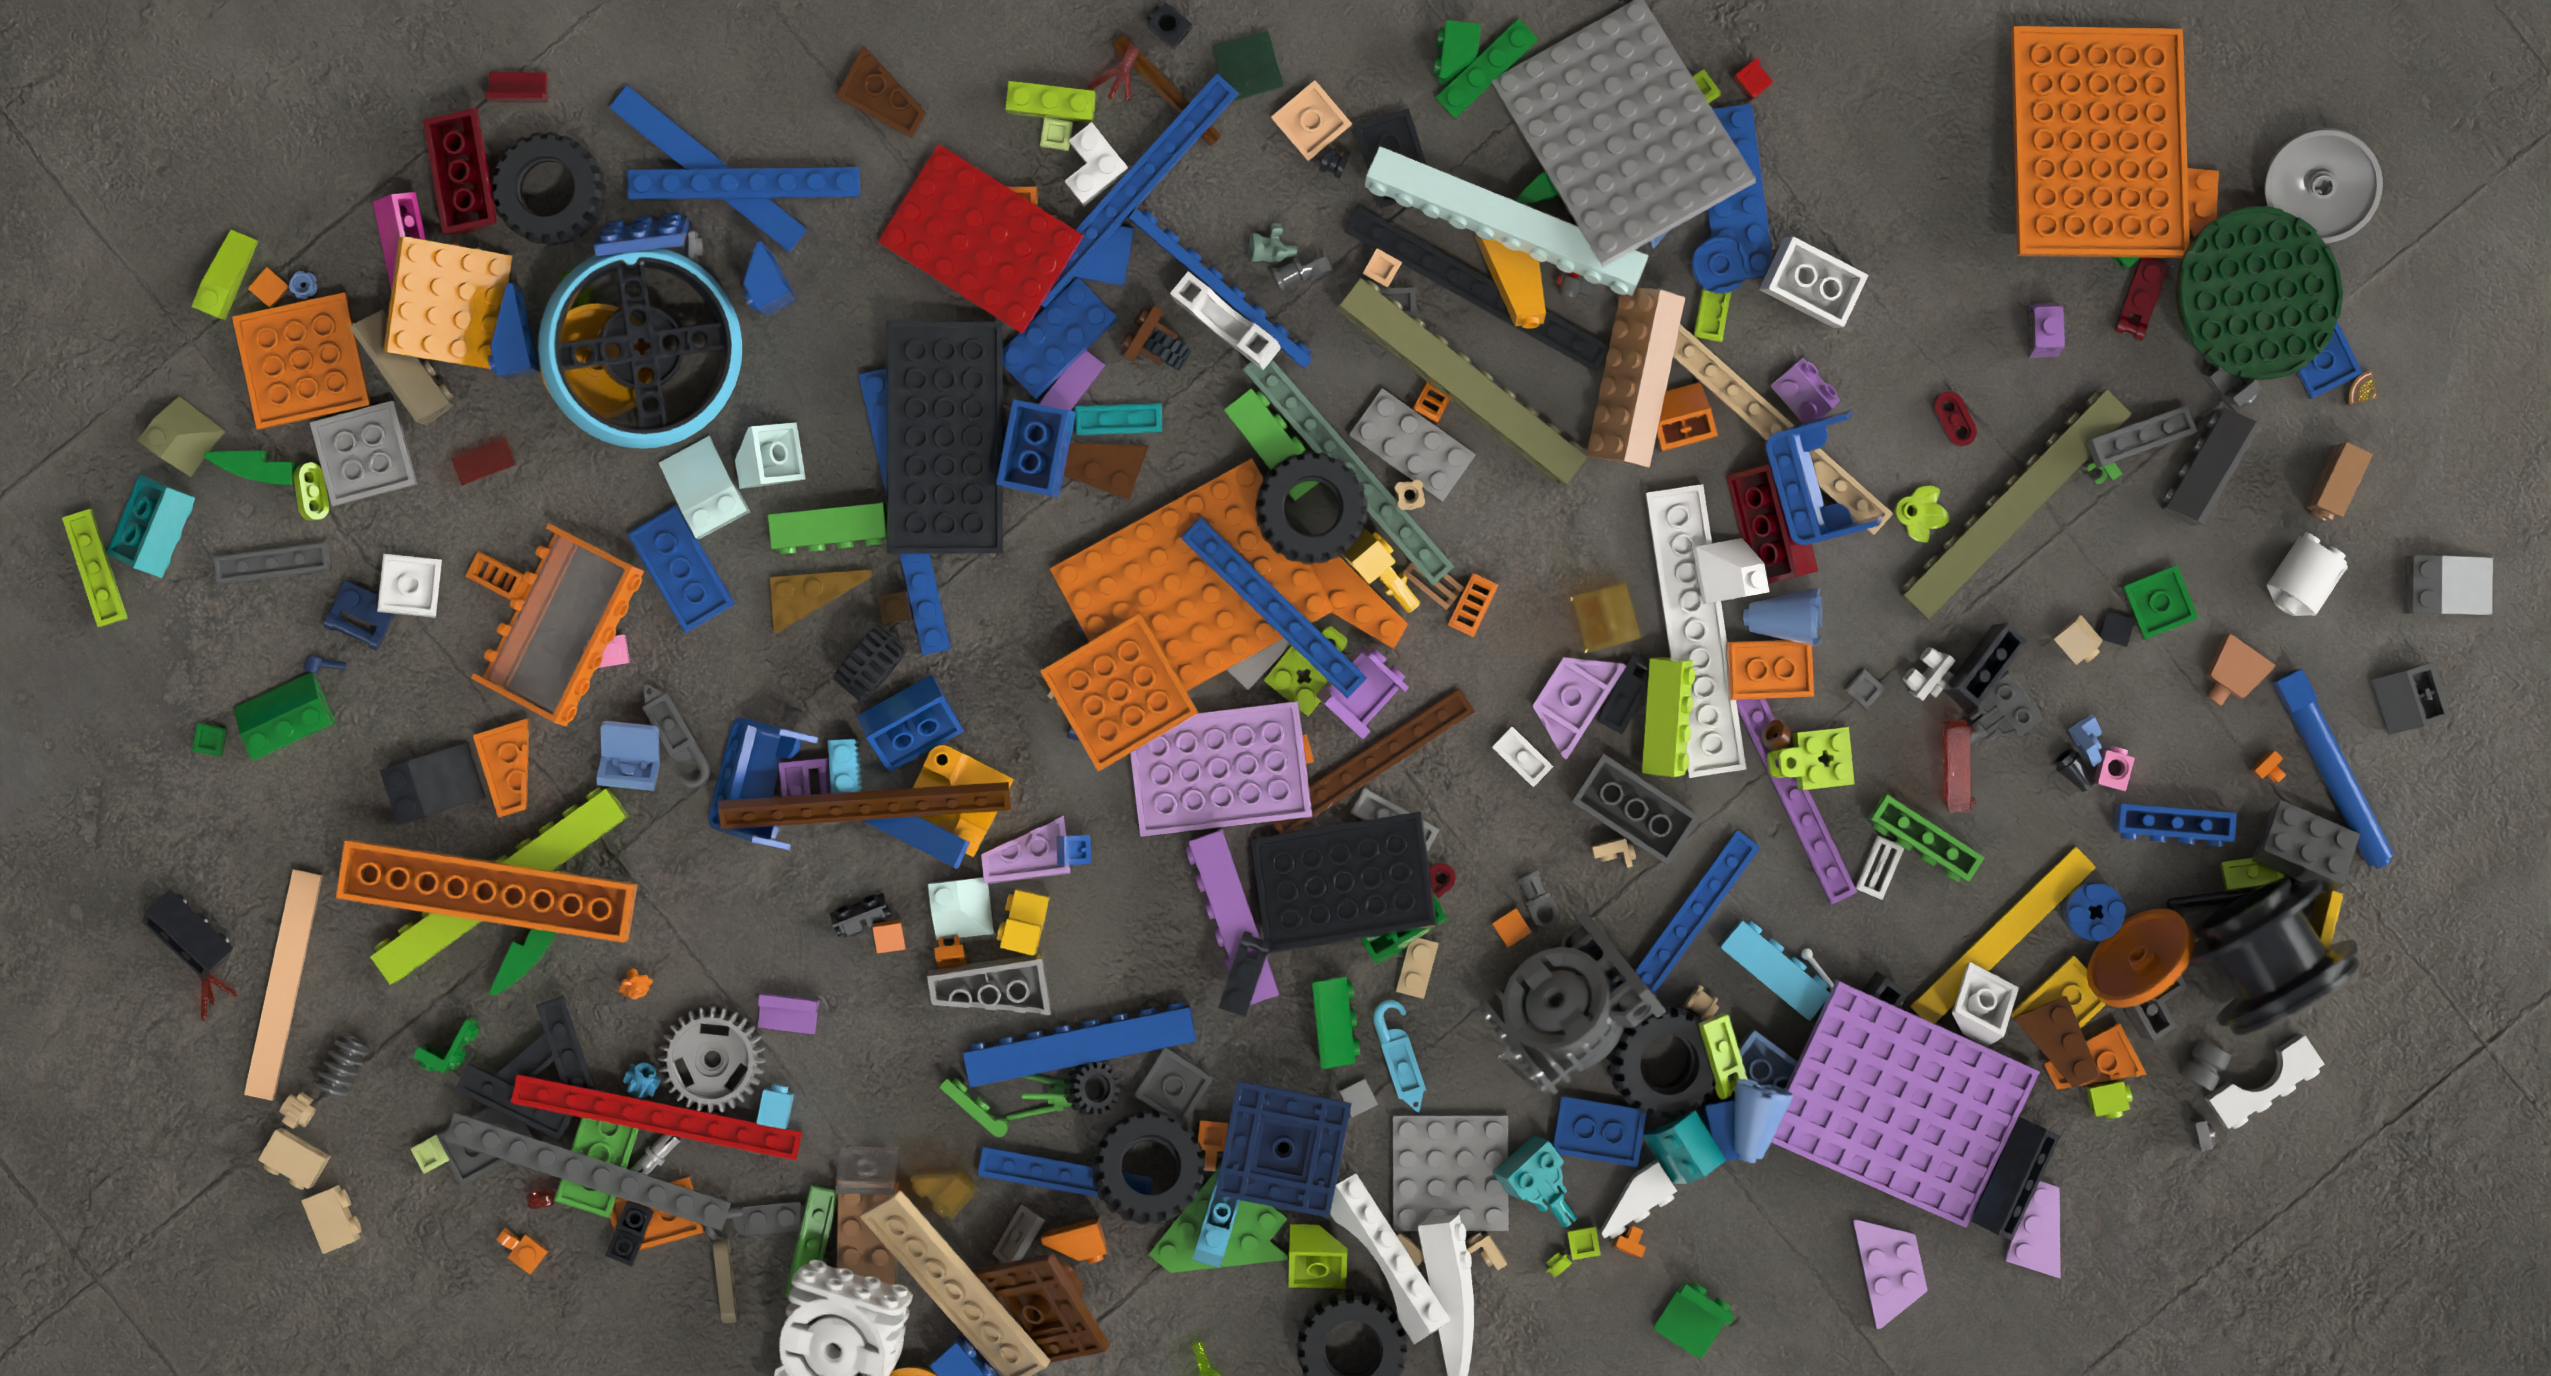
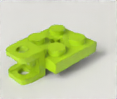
(1285, 677)
(1803, 759)

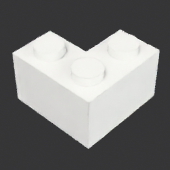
(1101, 168)

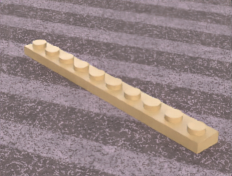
(1767, 420)

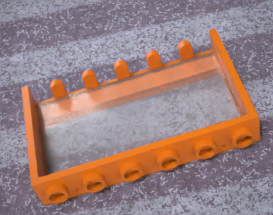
(560, 626)

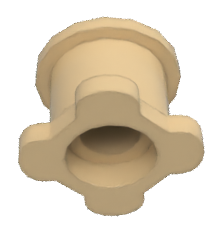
(1415, 486)
(1701, 1003)

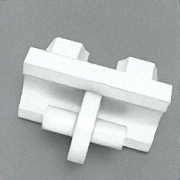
(1935, 676)

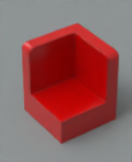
(1752, 80)

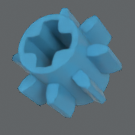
(642, 1080)

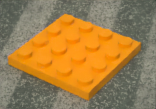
(445, 302)

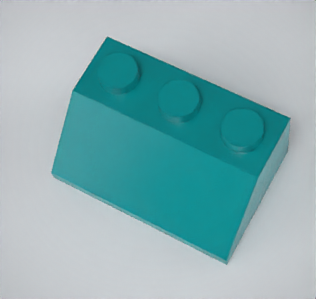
(150, 526)

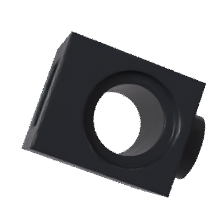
(1175, 36)

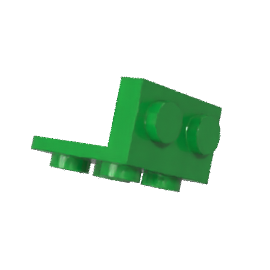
(435, 1059)
(1693, 1318)

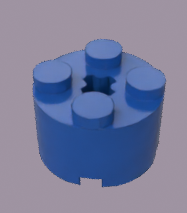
(2110, 911)

